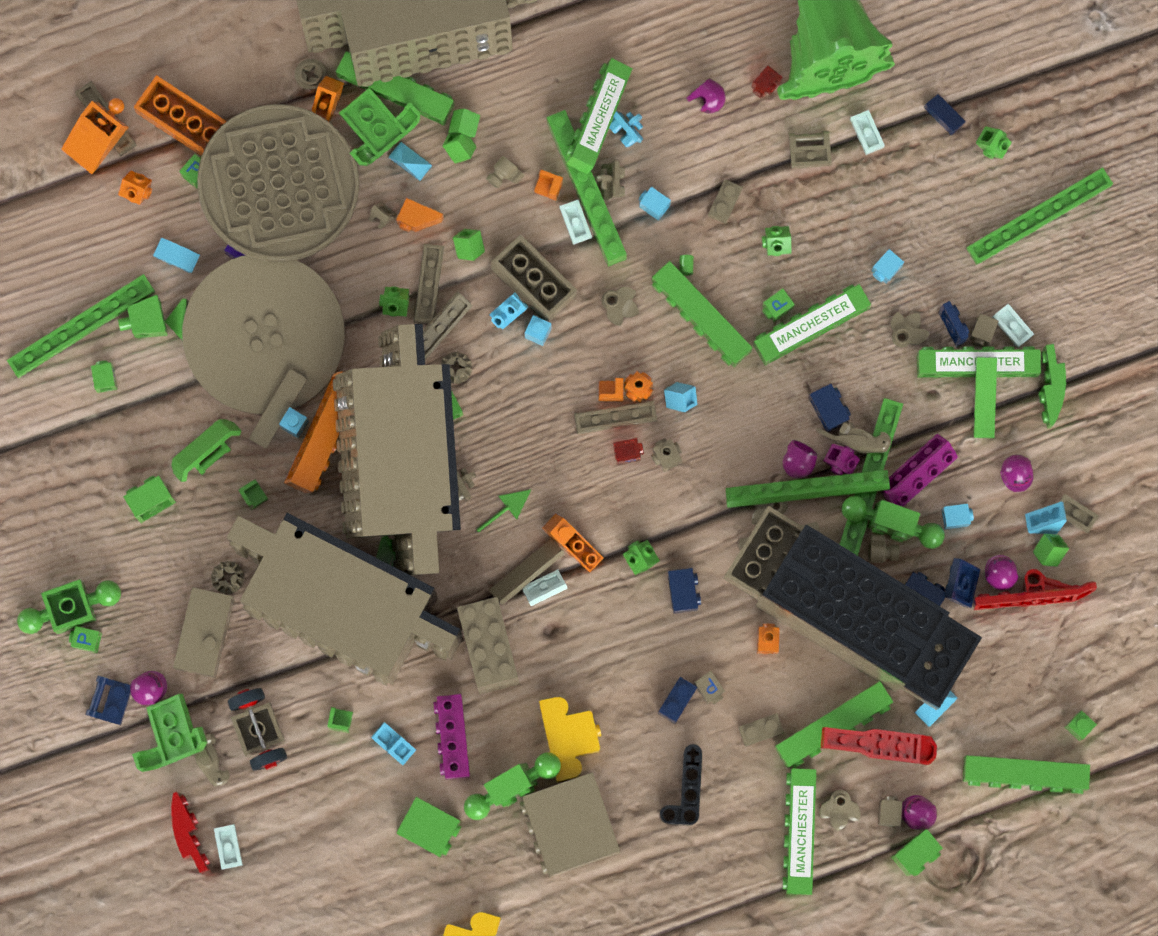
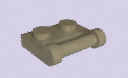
(810, 155)

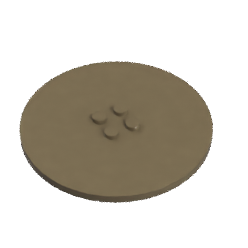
(278, 183)
(257, 323)

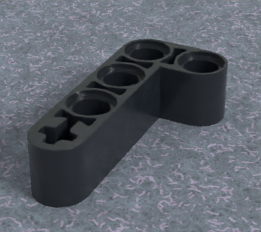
(687, 784)

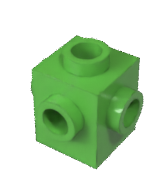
(993, 142)
(777, 240)
(395, 301)
(640, 556)

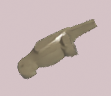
(859, 439)
(209, 762)

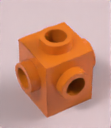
(135, 187)
(635, 393)

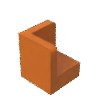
(548, 185)
(611, 390)

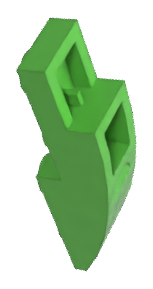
(1053, 393)

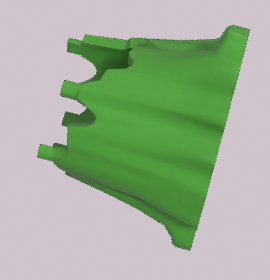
(834, 49)

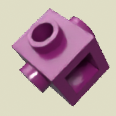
(841, 459)

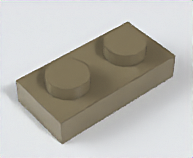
(725, 201)
(1078, 514)
(761, 729)

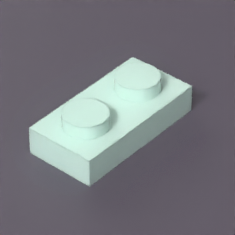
(867, 132)
(575, 222)
(1013, 326)
(544, 587)
(228, 846)

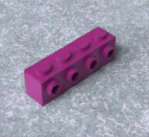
(919, 470)
(453, 737)

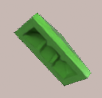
(176, 318)

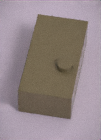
(533, 279)
(204, 632)

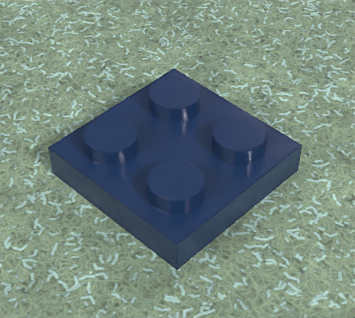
(957, 330)
(962, 583)

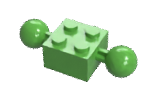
(893, 521)
(68, 606)
(511, 784)

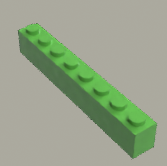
(588, 193)

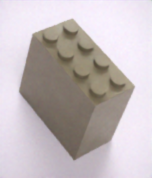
(488, 645)
(569, 825)

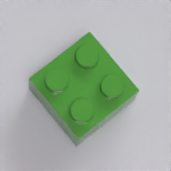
(149, 498)
(917, 852)

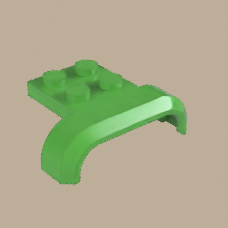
(377, 126)
(172, 733)

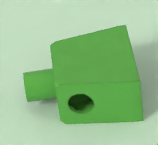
(145, 319)

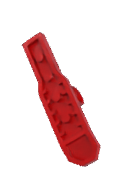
(1044, 592)
(882, 744)

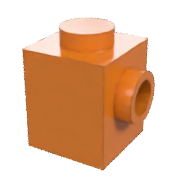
(768, 639)

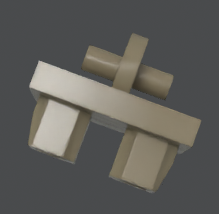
(610, 180)
(467, 478)

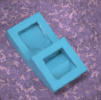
(176, 255)
(393, 743)

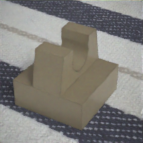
(383, 213)

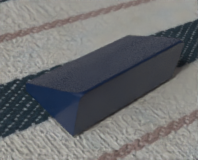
(944, 114)

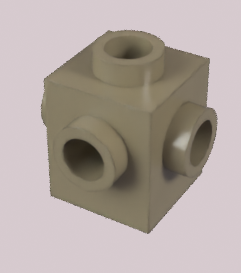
(666, 461)

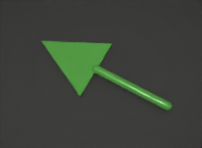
(514, 503)

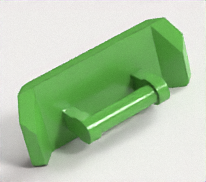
(202, 447)

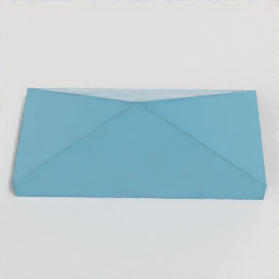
(410, 161)
(1047, 519)
(930, 715)

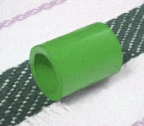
(686, 264)

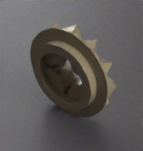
(307, 66)
(462, 374)
(236, 581)

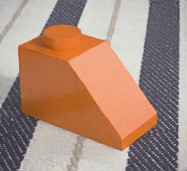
(327, 97)
(417, 216)

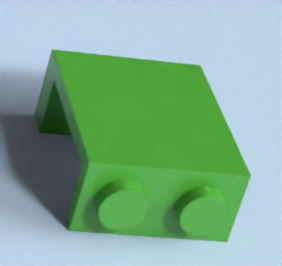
(429, 827)

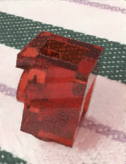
(766, 82)

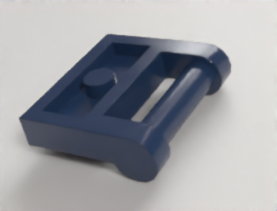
(115, 704)

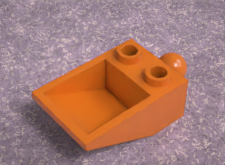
(93, 137)

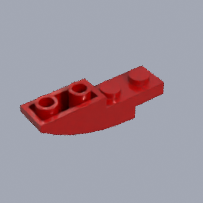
(183, 825)

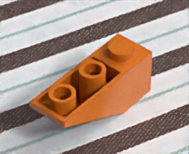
(572, 542)

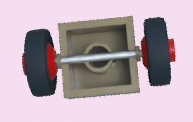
(257, 729)

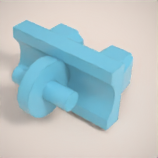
(632, 135)
(508, 311)

